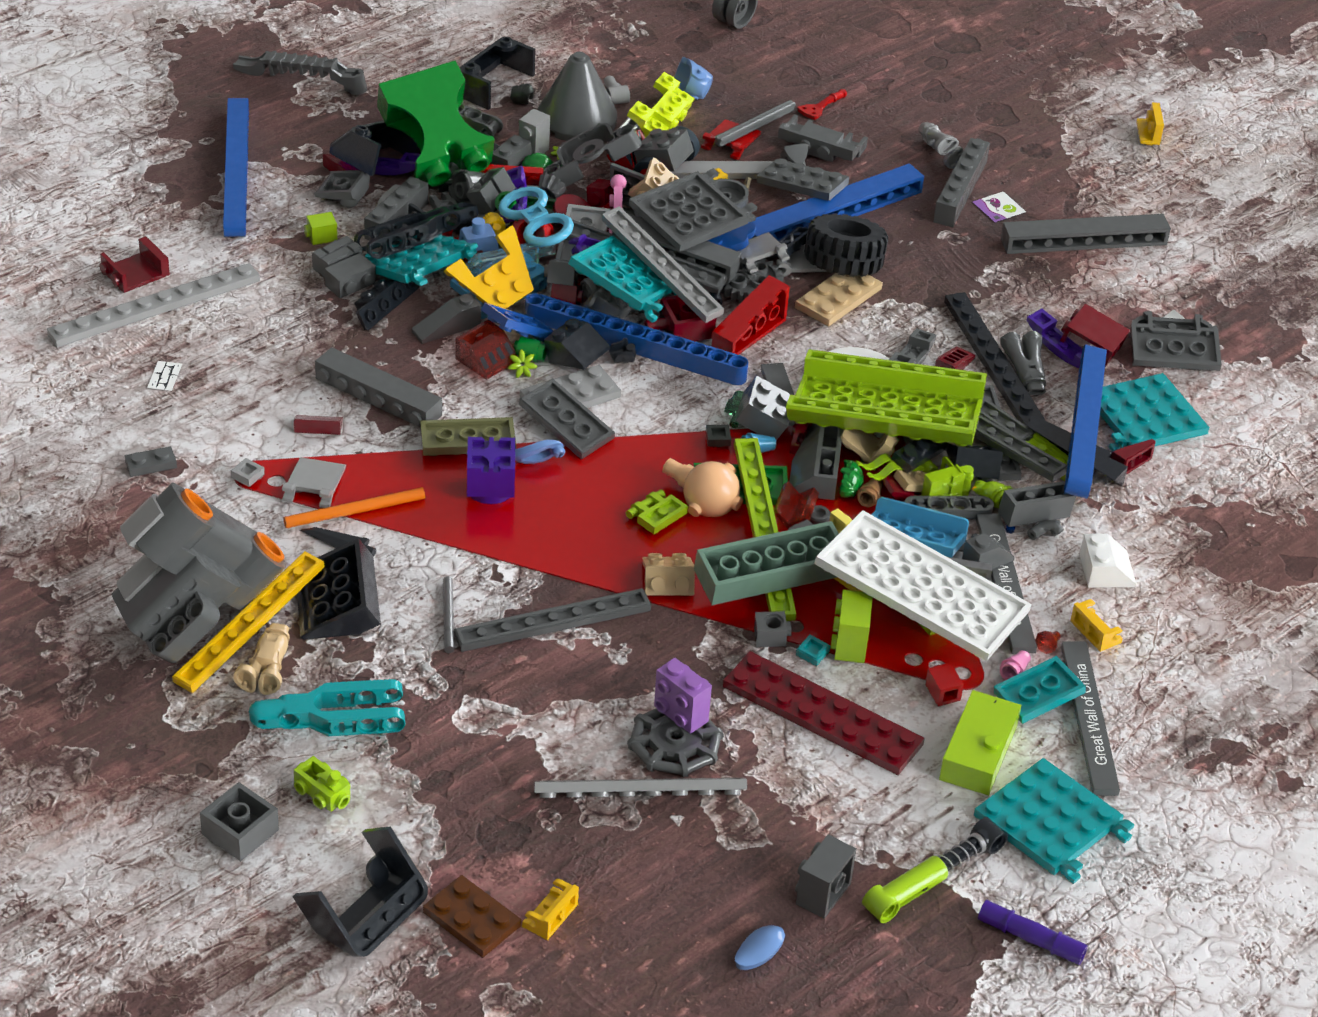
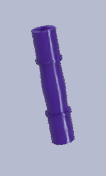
(1032, 932)

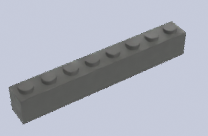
(1085, 233)

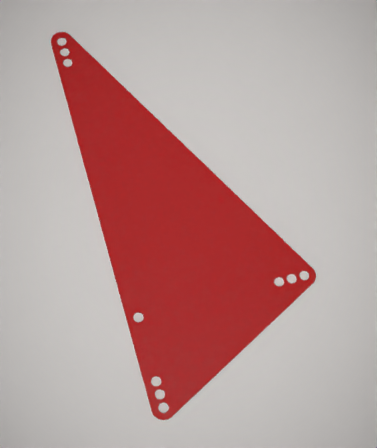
(575, 526)

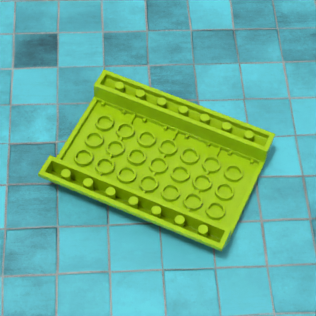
(888, 397)

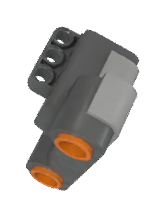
(189, 569)

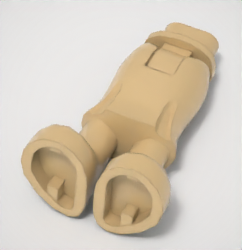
(266, 659)

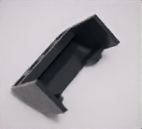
(503, 51)
(363, 143)
(392, 898)

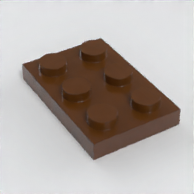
(472, 916)

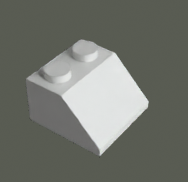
(1105, 562)

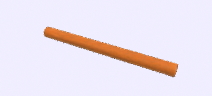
(354, 507)

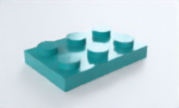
(1041, 688)

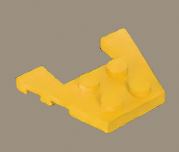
(501, 283)

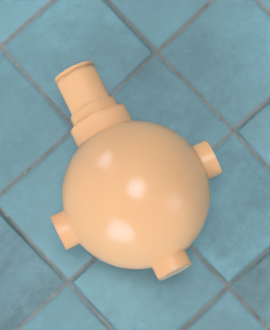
(708, 488)

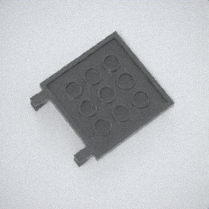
(691, 210)

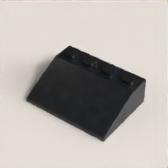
(341, 596)

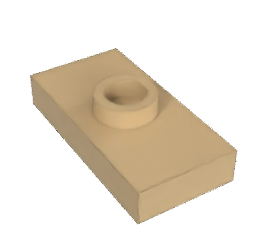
(910, 481)

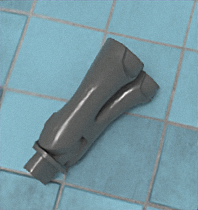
(1026, 359)

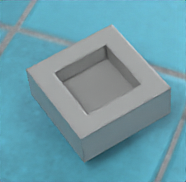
(247, 472)

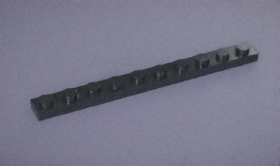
(992, 358)

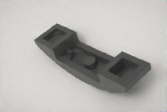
(917, 349)

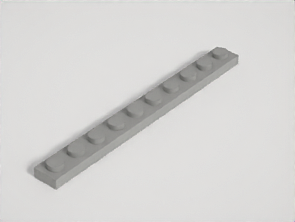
(152, 305)

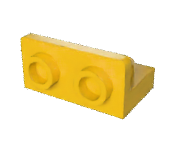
(1151, 128)

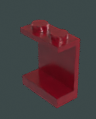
(138, 269)
(1096, 329)

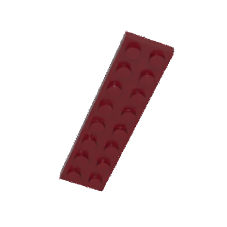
(824, 712)

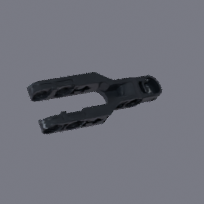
(425, 224)

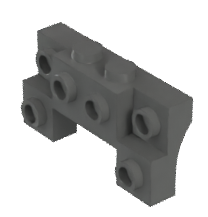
(821, 140)

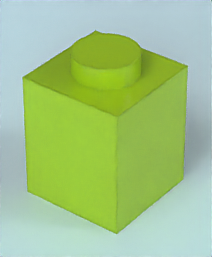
(321, 228)

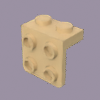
(655, 176)
(867, 444)
(669, 574)

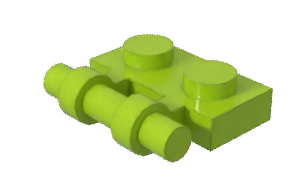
(661, 512)

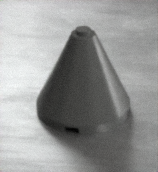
(577, 99)

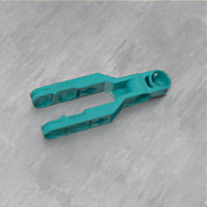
(304, 711)

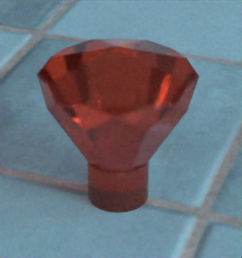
(1047, 641)

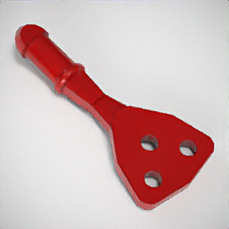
(814, 111)

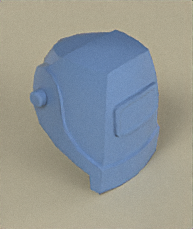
(693, 78)

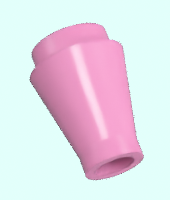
(1015, 664)

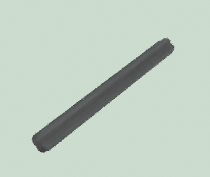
(754, 123)

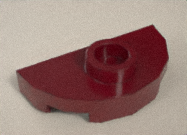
(798, 432)

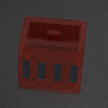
(484, 349)

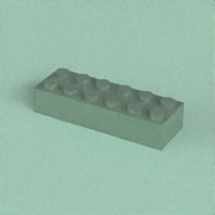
(763, 563)

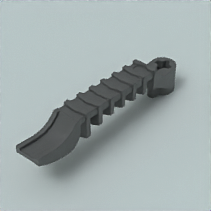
(351, 78)

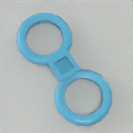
(536, 216)

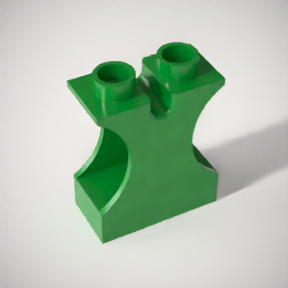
(428, 112)

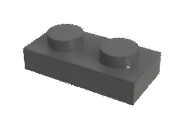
(150, 461)

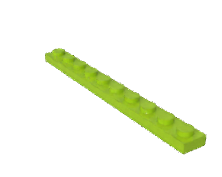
(761, 511)

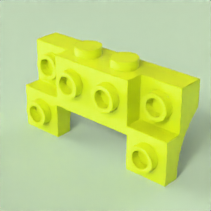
(667, 111)

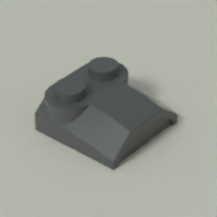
(344, 187)

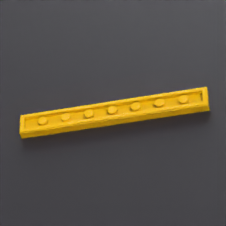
(247, 622)

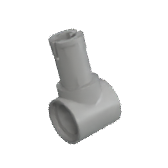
(617, 93)

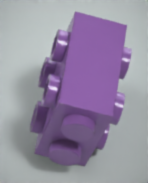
(682, 695)

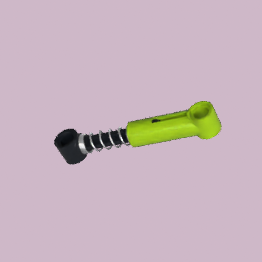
(887, 900)

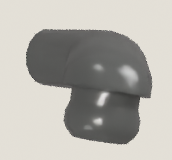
(1042, 527)

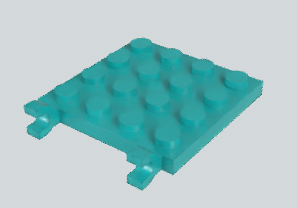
(423, 259)
(623, 274)
(1147, 411)
(1053, 818)

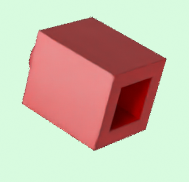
(944, 684)

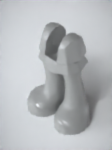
(942, 143)

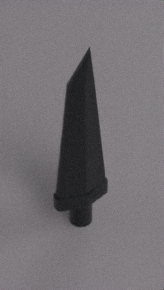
(335, 538)

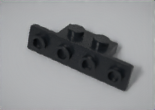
(382, 300)

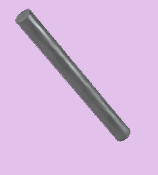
(448, 614)

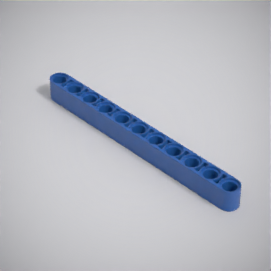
(236, 168)
(647, 341)
(1085, 422)

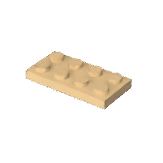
(837, 297)

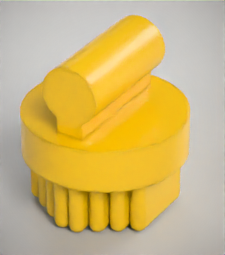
(495, 221)

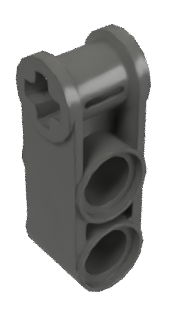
(481, 121)

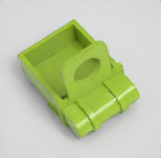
(948, 481)

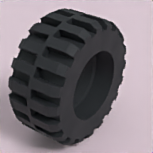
(846, 245)

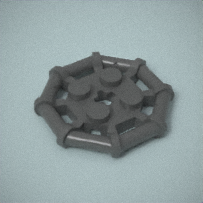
(672, 749)

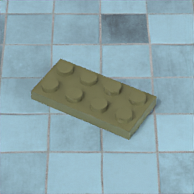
(452, 435)

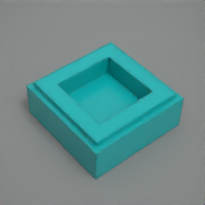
(813, 650)

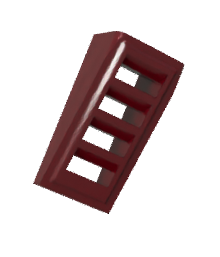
(955, 359)
(1132, 455)

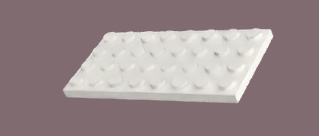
(923, 585)

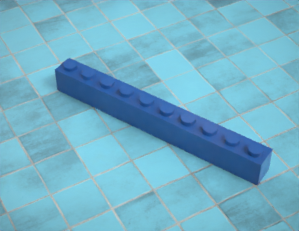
(852, 200)

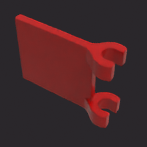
(738, 145)

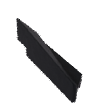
(1061, 439)

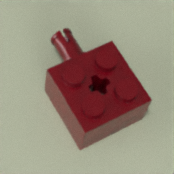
(681, 320)

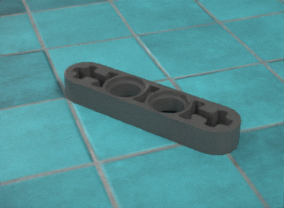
(979, 504)

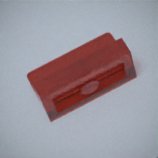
(795, 507)

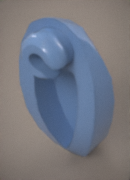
(539, 452)
(759, 947)

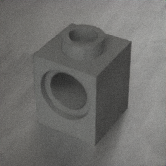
(771, 629)

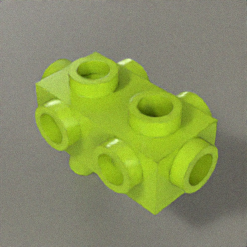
(322, 784)

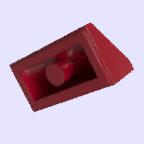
(335, 164)
(318, 424)
(893, 486)

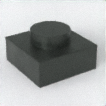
(718, 435)

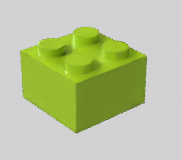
(851, 626)

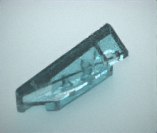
(483, 261)

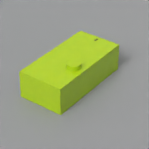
(980, 742)

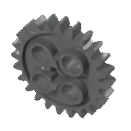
(744, 283)

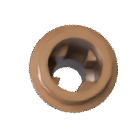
(870, 492)

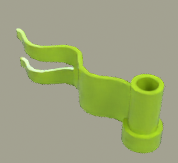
(927, 467)

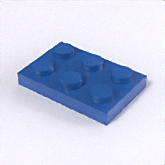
(517, 321)

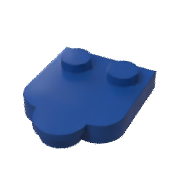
(737, 238)

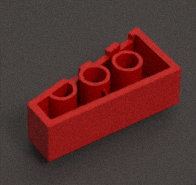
(753, 317)

